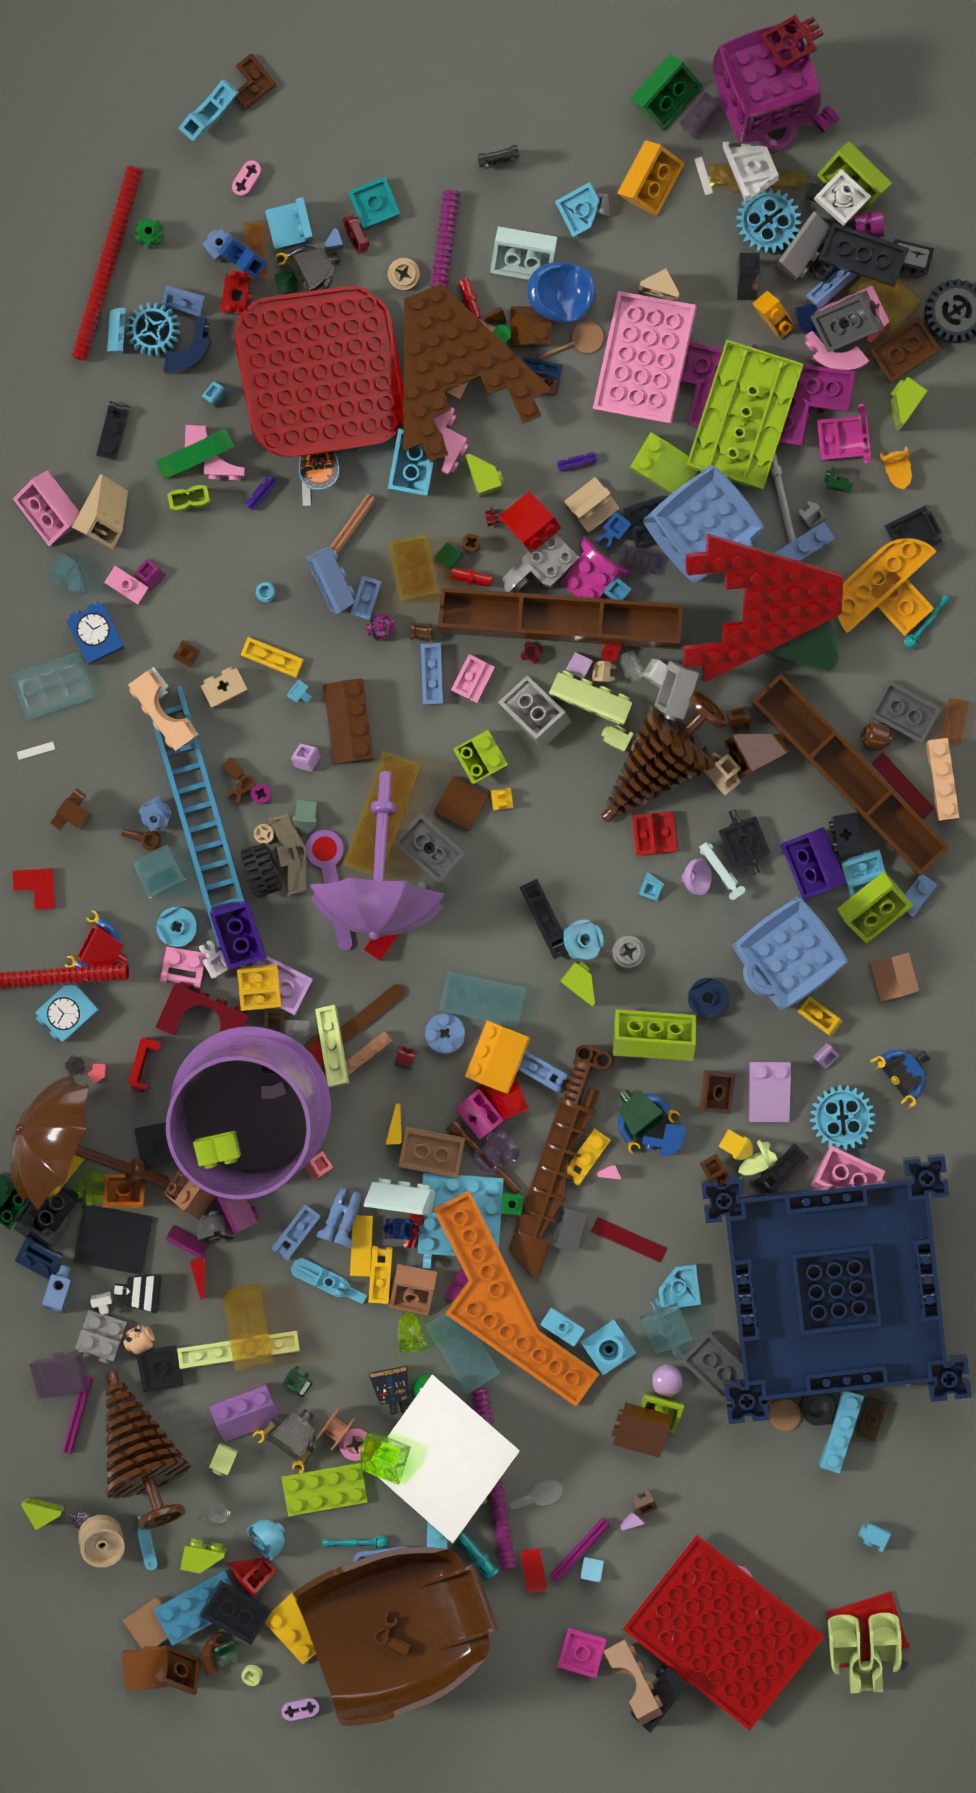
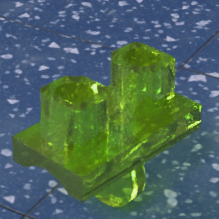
(91, 1178)

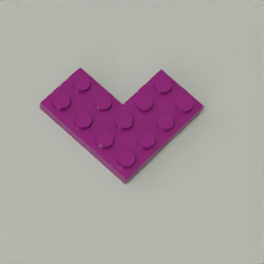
(700, 370)
(817, 389)

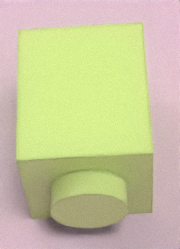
(223, 1459)

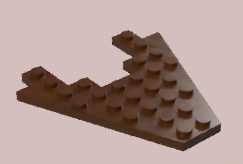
(447, 349)

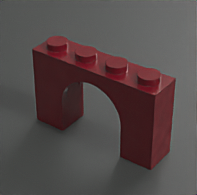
(184, 998)

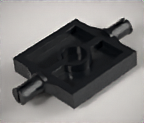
(744, 842)

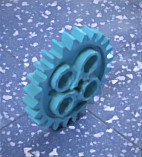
(780, 234)
(861, 1116)

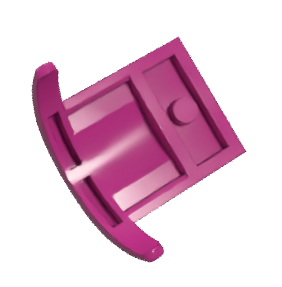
(845, 437)
(591, 573)

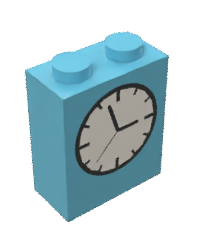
(66, 1011)

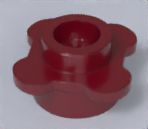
(492, 517)
(531, 647)

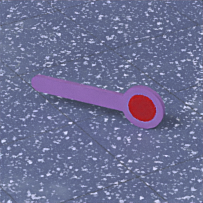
(325, 851)

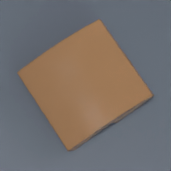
(145, 1625)

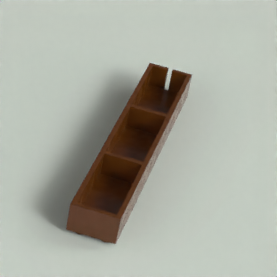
(560, 618)
(849, 775)

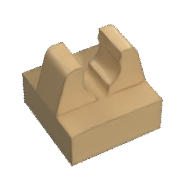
(601, 671)

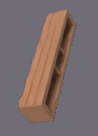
(367, 1052)

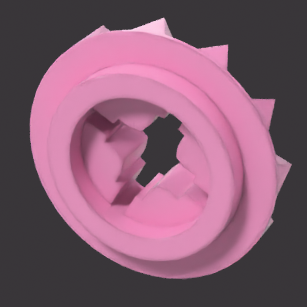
(350, 1452)

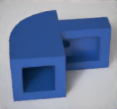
(243, 257)
(671, 1142)

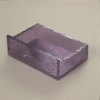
(60, 1375)

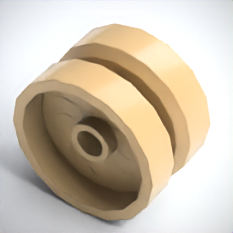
(101, 1541)

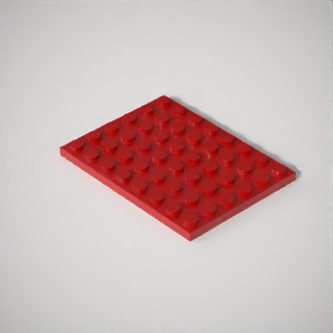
(723, 1632)

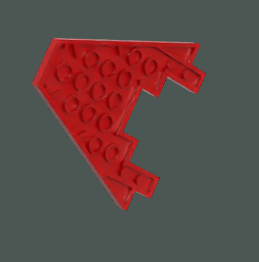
(778, 602)

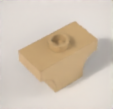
(724, 773)

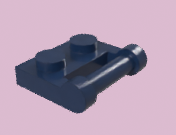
(38, 1257)

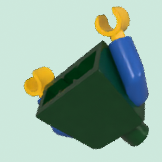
(640, 1115)

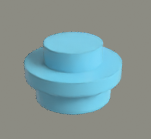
(265, 592)

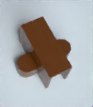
(72, 812)

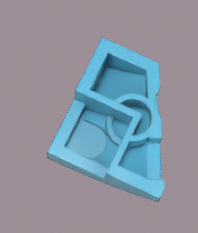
(116, 331)

